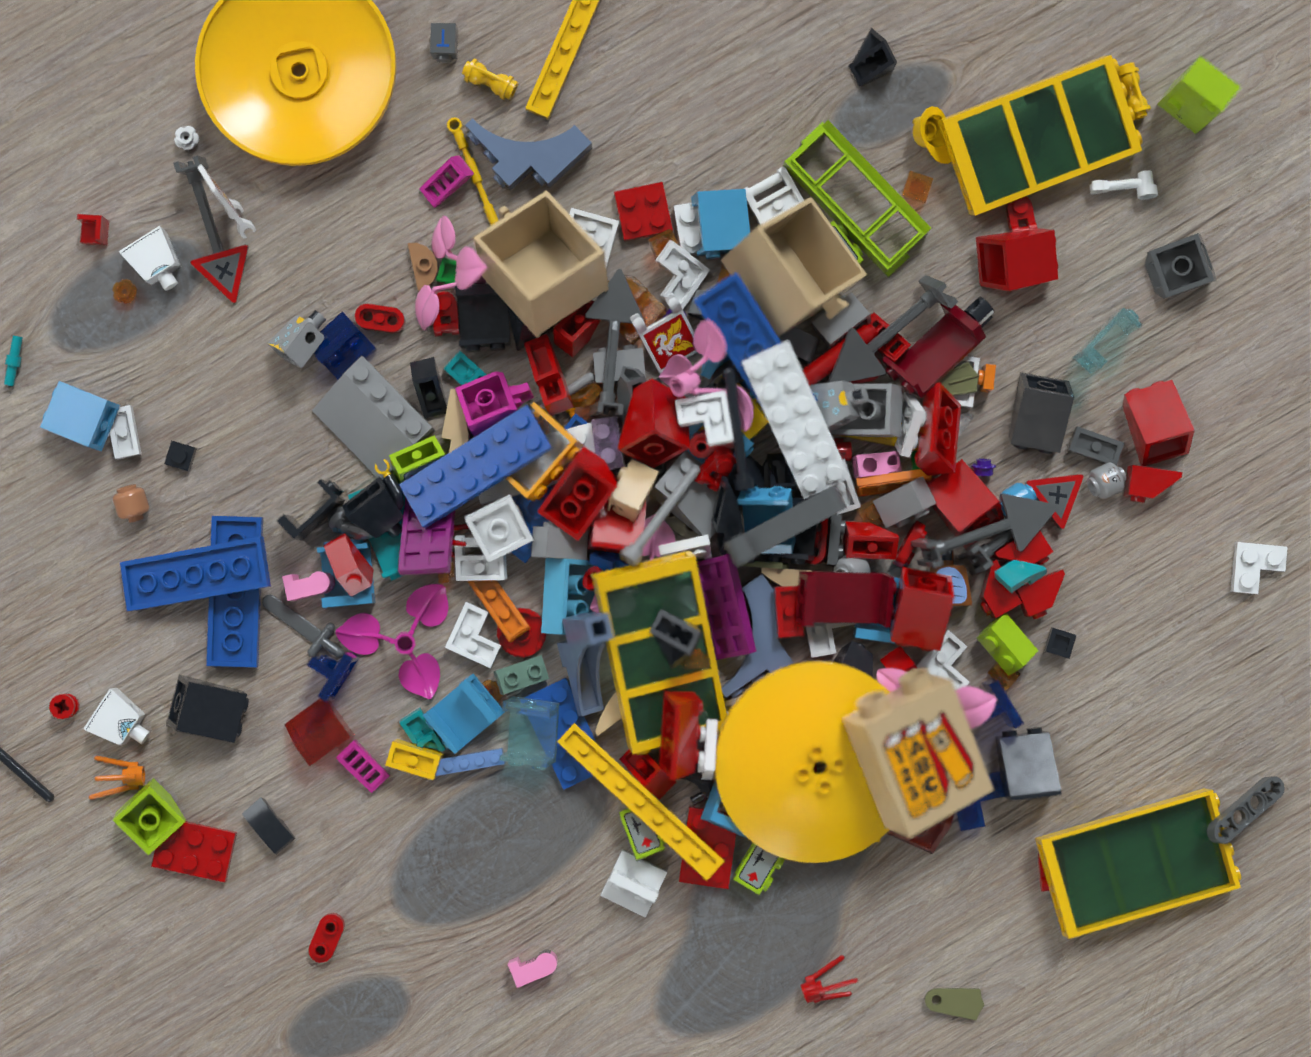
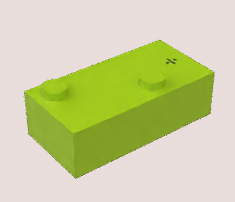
(1198, 95)

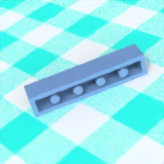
(470, 761)

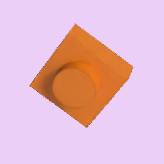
(986, 377)

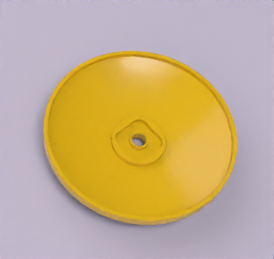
(285, 119)
(769, 758)

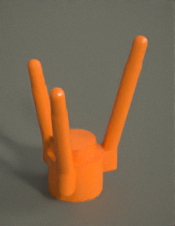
(132, 776)

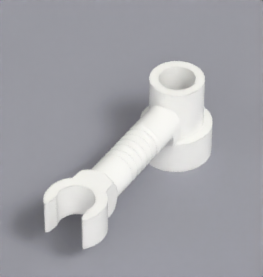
(1144, 184)

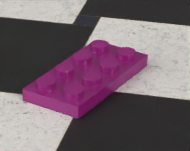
(427, 548)
(725, 607)

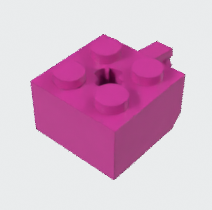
(490, 400)

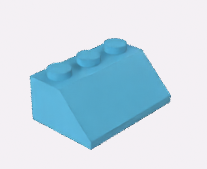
(564, 593)

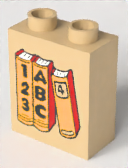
(917, 752)

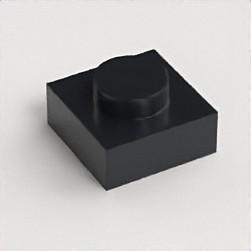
(180, 456)
(1060, 643)

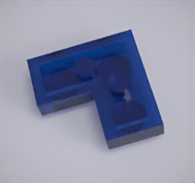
(972, 815)

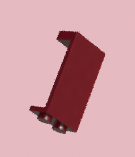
(936, 352)
(845, 598)

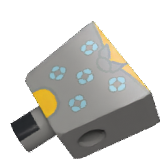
(299, 339)
(838, 402)

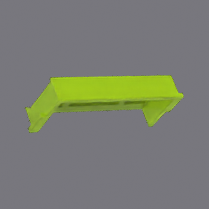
(861, 238)

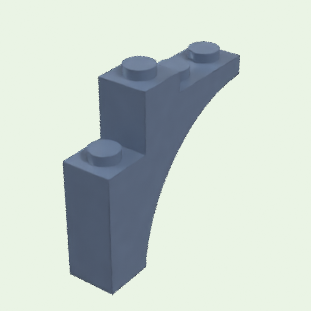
(516, 159)
(769, 653)
(581, 656)

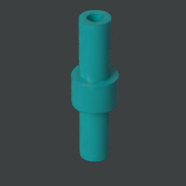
(13, 360)

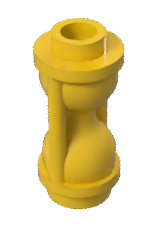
(1130, 77)
(500, 84)

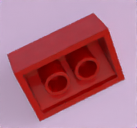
(939, 433)
(579, 494)
(680, 733)

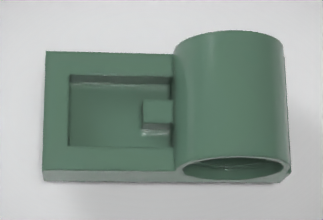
(521, 675)

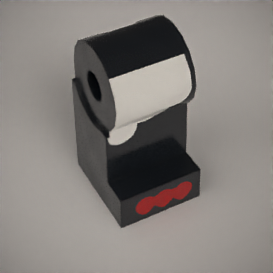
(980, 311)

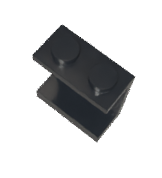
(482, 318)
(300, 532)
(804, 546)

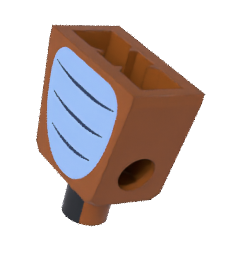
(961, 587)

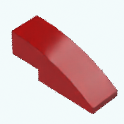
(548, 375)

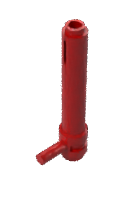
(825, 363)

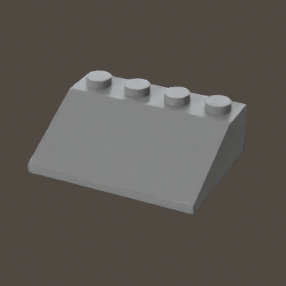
(371, 416)

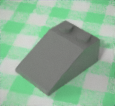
(879, 415)
(696, 504)

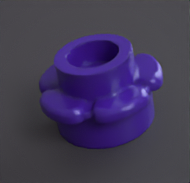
(983, 467)

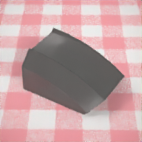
(1180, 266)

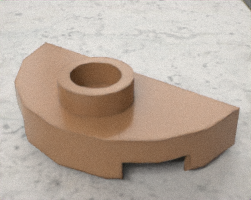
(423, 263)

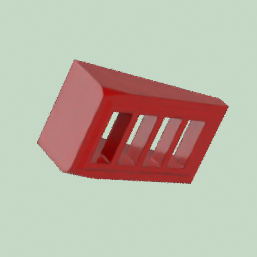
(904, 344)

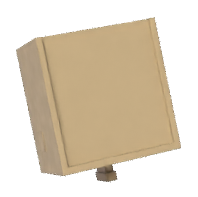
(541, 262)
(795, 267)

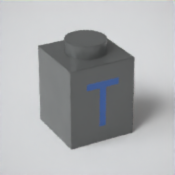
(444, 42)

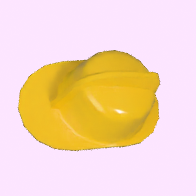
(929, 136)

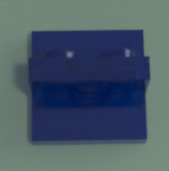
(342, 345)
(335, 673)
(1003, 704)

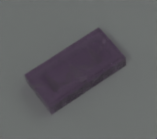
(606, 441)

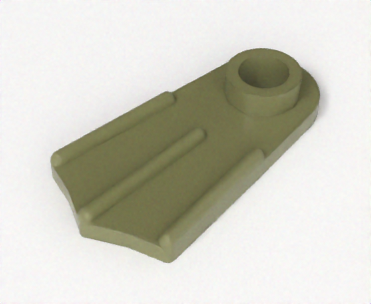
(961, 380)
(761, 564)
(956, 1002)

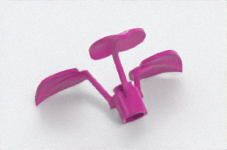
(417, 675)

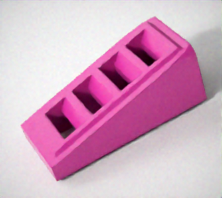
(457, 170)
(349, 765)

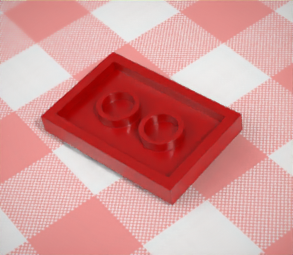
(717, 839)
(197, 851)

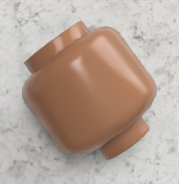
(131, 503)

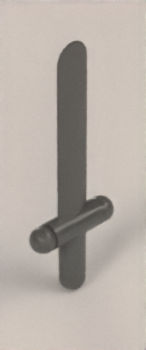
(304, 627)

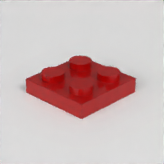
(643, 211)

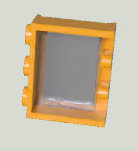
(536, 476)

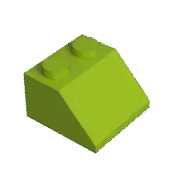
(149, 816)

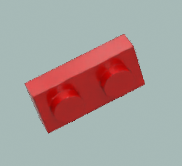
(785, 611)

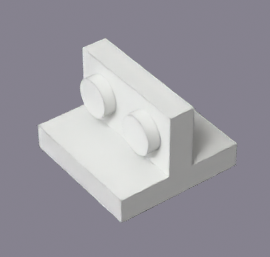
(499, 528)
(634, 883)

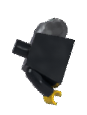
(371, 510)

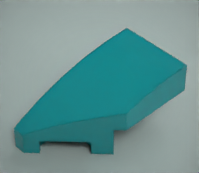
(463, 369)
(1018, 573)
(419, 732)

